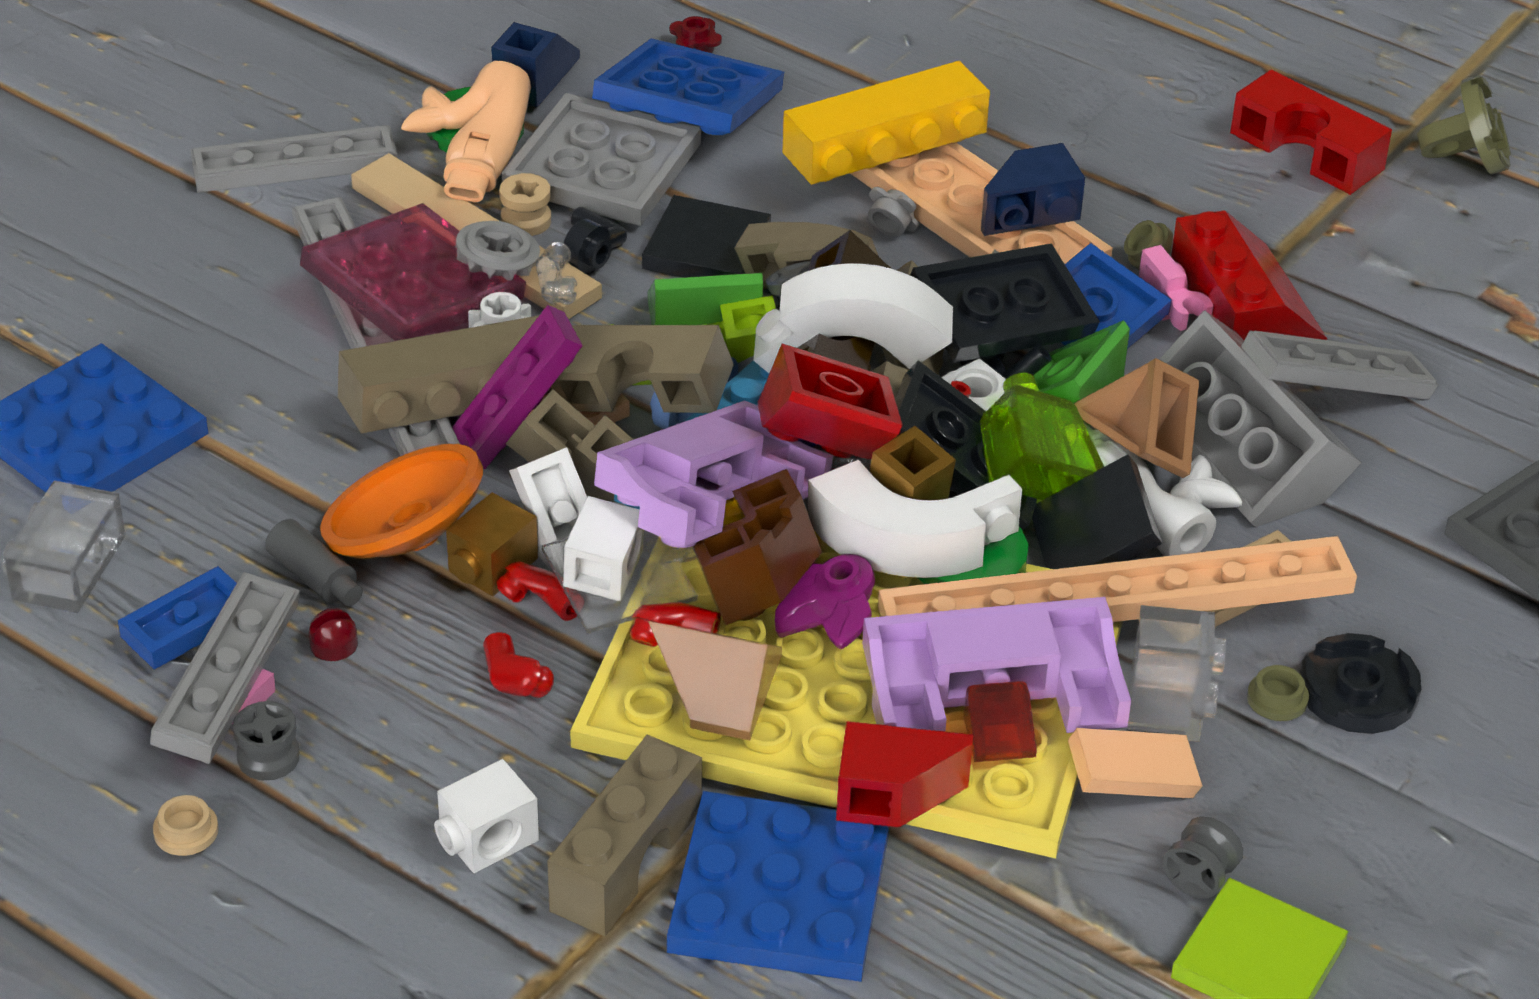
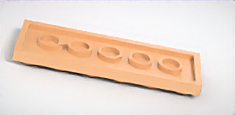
(948, 198)

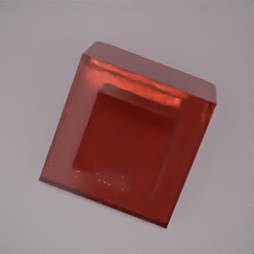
(1000, 721)

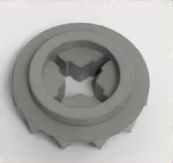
(484, 248)

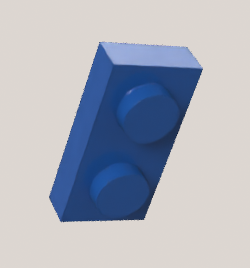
(177, 618)

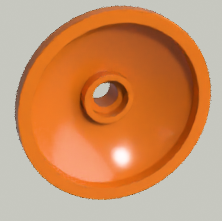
(403, 503)

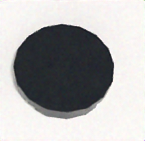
(1360, 683)

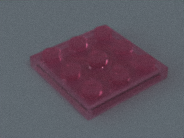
(404, 273)

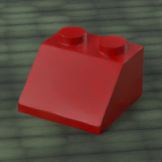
(828, 404)

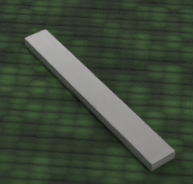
(329, 218)

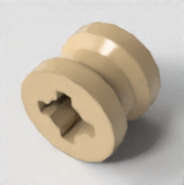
(526, 202)

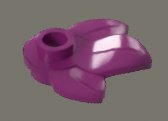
(829, 596)

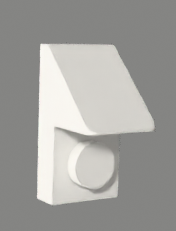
(552, 493)

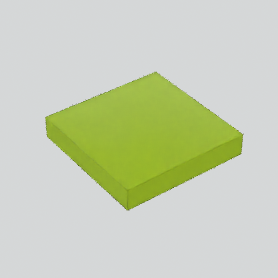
(1258, 948)

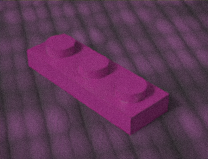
(518, 385)

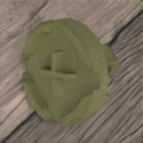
(1476, 127)

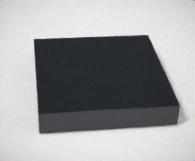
(698, 238)
(1097, 519)

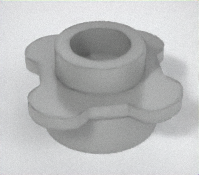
(892, 212)

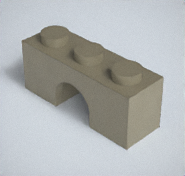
(682, 362)
(601, 857)

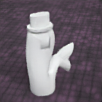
(1183, 513)

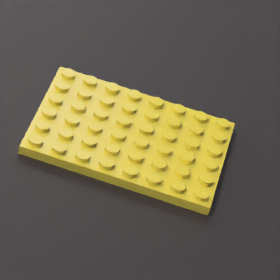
(804, 726)

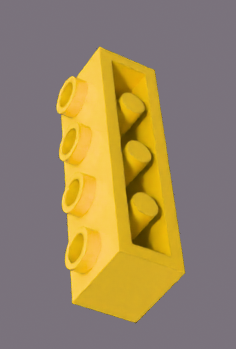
(885, 122)

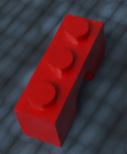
(1281, 111)

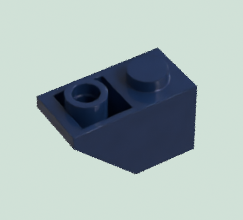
(540, 54)
(1033, 191)

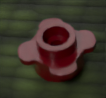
(696, 33)

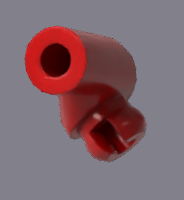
(542, 582)
(672, 614)
(512, 672)

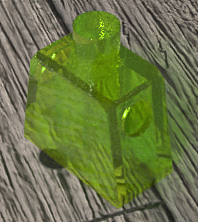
(1036, 439)

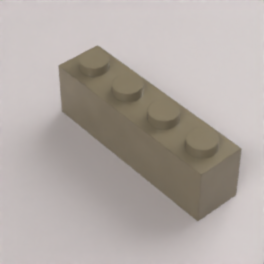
(423, 375)

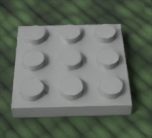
(606, 157)

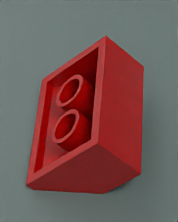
(1240, 277)

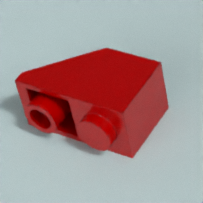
(899, 772)

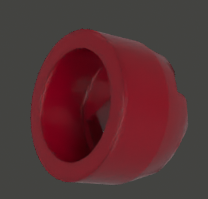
(333, 635)

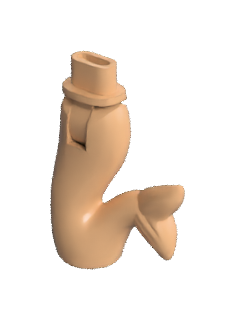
(489, 127)

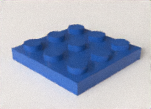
(688, 86)
(94, 424)
(778, 887)

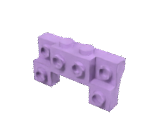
(694, 466)
(1055, 647)

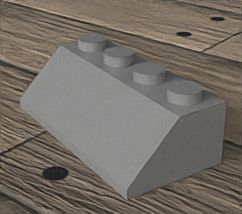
(1256, 428)

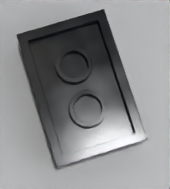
(1009, 301)
(954, 425)

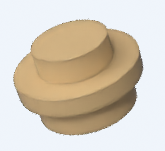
(185, 826)

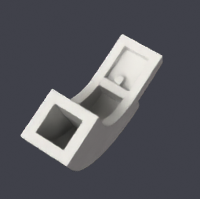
(861, 303)
(908, 534)

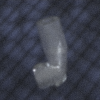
(549, 270)

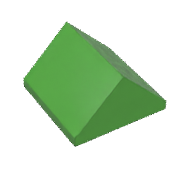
(699, 298)
(1086, 364)

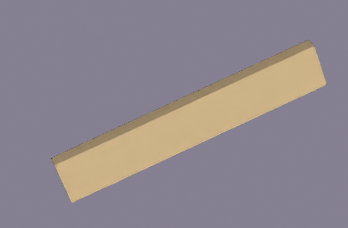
(400, 186)

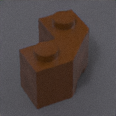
(763, 553)

